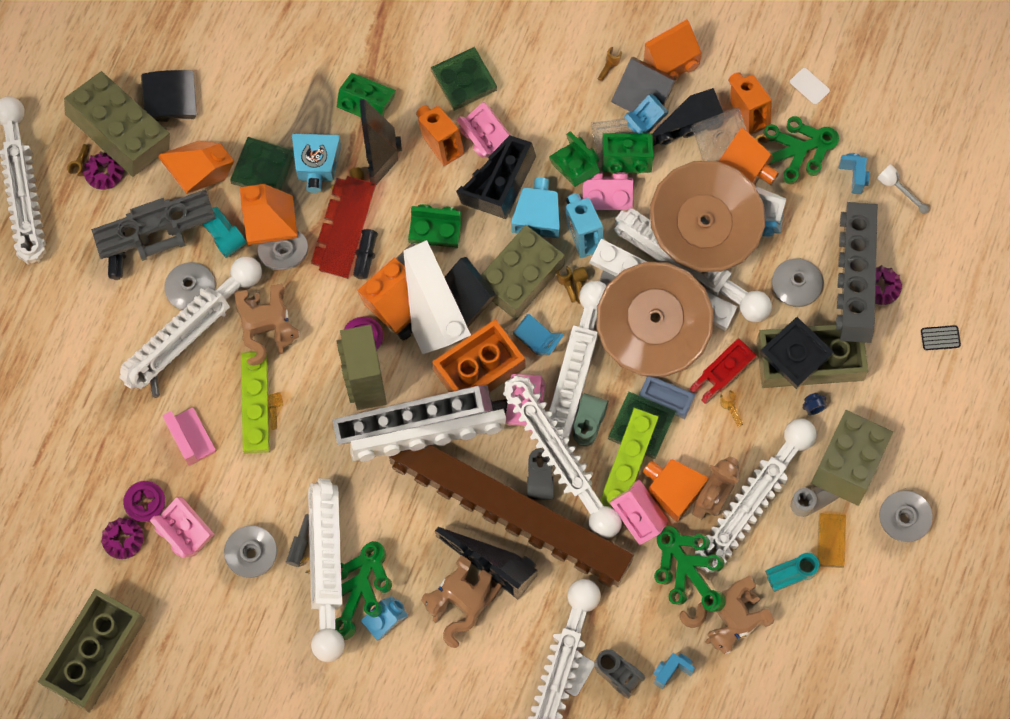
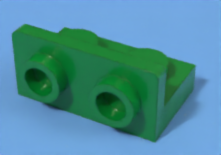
(359, 88)
(627, 153)
(575, 160)
(435, 225)

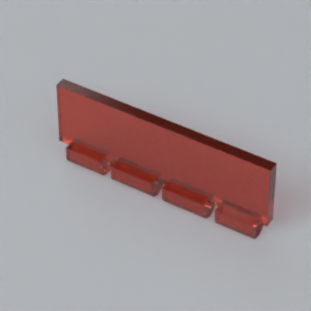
(348, 222)

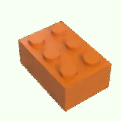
(479, 360)

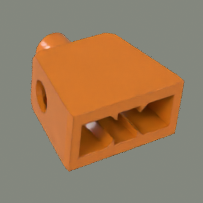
(751, 100)
(438, 127)
(749, 158)
(674, 486)

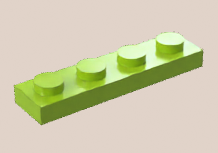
(255, 405)
(629, 455)

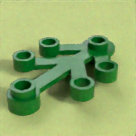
(799, 148)
(686, 567)
(361, 585)

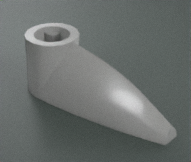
(815, 496)

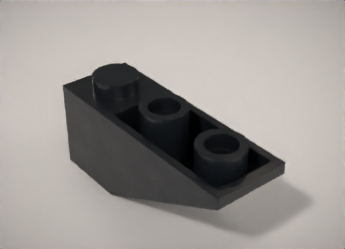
(692, 111)

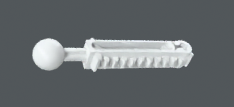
(20, 185)
(637, 230)
(187, 325)
(577, 360)
(799, 436)
(603, 519)
(325, 567)
(583, 597)

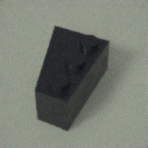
(500, 178)

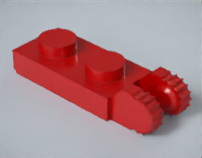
(724, 369)

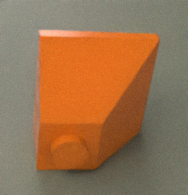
(198, 164)
(267, 214)

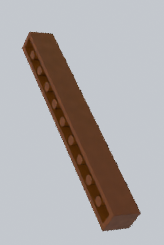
(516, 512)

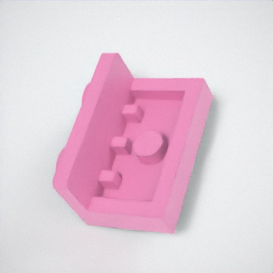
(483, 129)
(609, 191)
(182, 528)

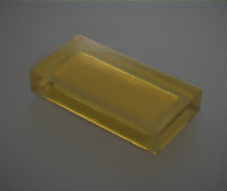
(831, 540)

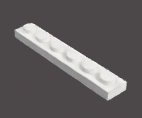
(615, 260)
(422, 436)

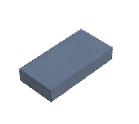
(667, 395)

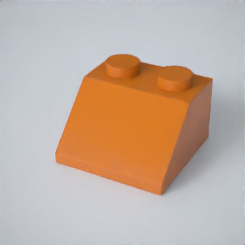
(674, 50)
(388, 295)

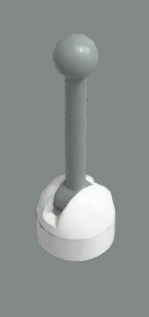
(891, 177)

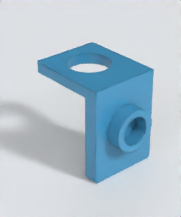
(536, 336)

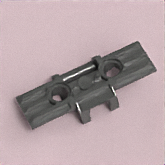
(152, 218)

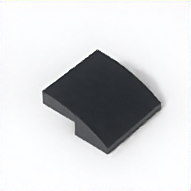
(169, 94)

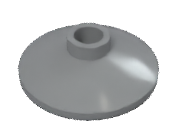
(294, 249)
(796, 293)
(181, 295)
(912, 506)
(248, 539)

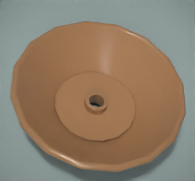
(712, 193)
(650, 345)

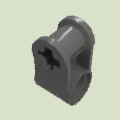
(539, 478)
(620, 673)

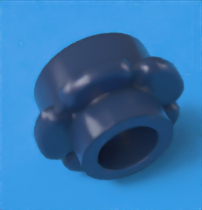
(814, 404)

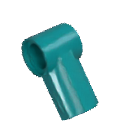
(225, 236)
(790, 572)

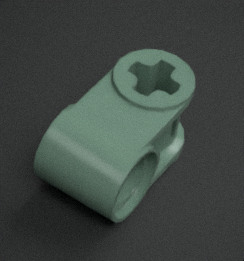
(590, 416)

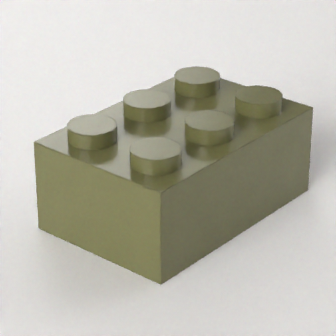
(522, 271)
(852, 457)

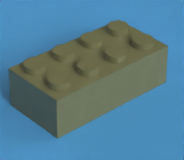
(116, 123)
(845, 365)
(361, 367)
(92, 650)

